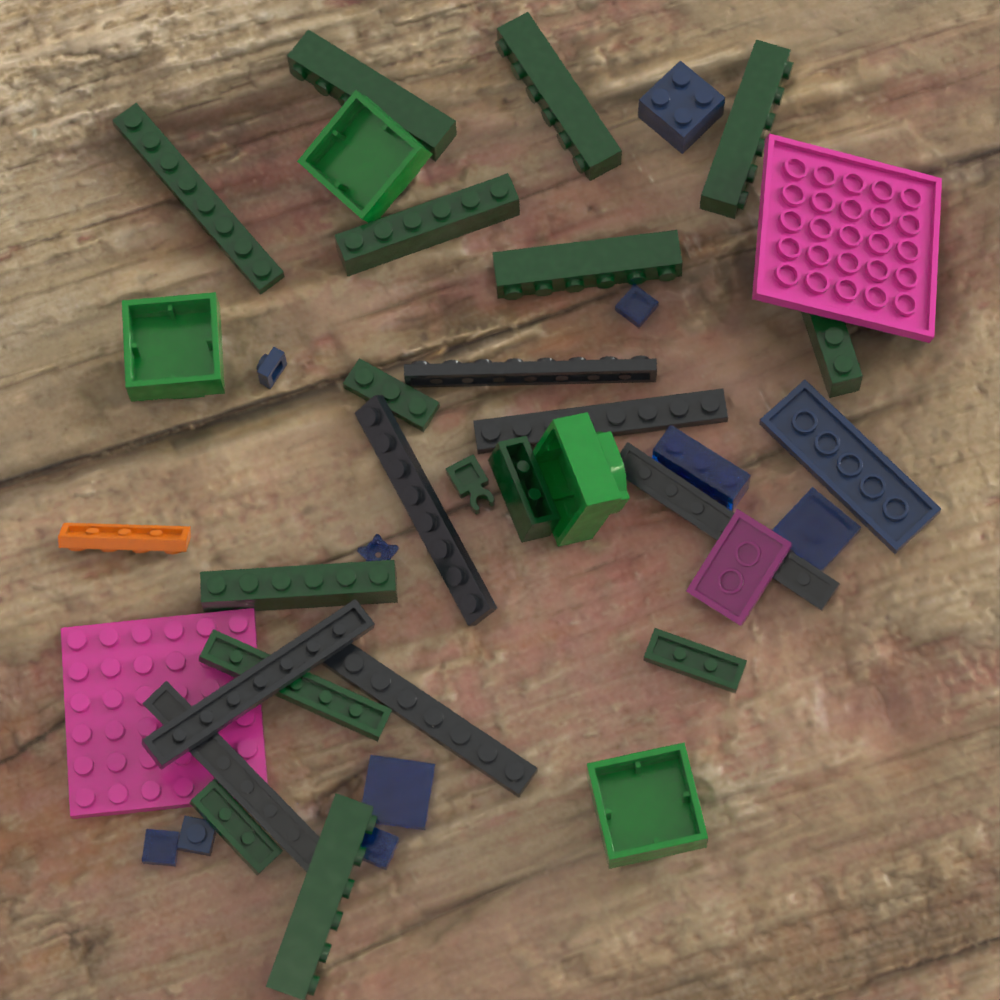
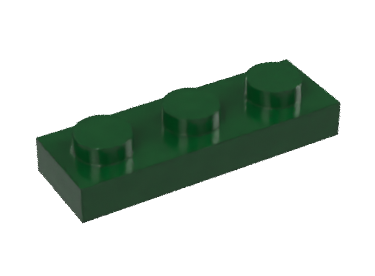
(401, 398)
(695, 660)
(236, 826)

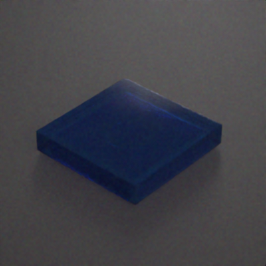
(817, 529)
(399, 791)

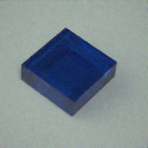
(636, 306)
(160, 847)

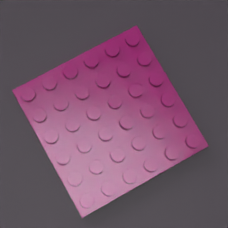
(848, 238)
(107, 679)

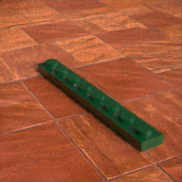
(198, 199)

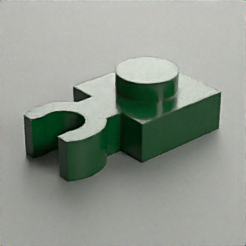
(470, 479)

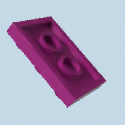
(739, 567)

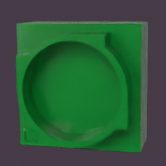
(364, 157)
(173, 347)
(582, 476)
(646, 805)

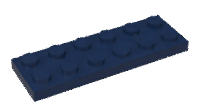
(850, 466)

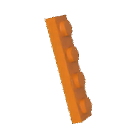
(124, 537)

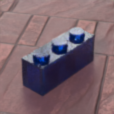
(702, 467)

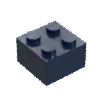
(681, 107)

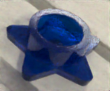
(377, 545)

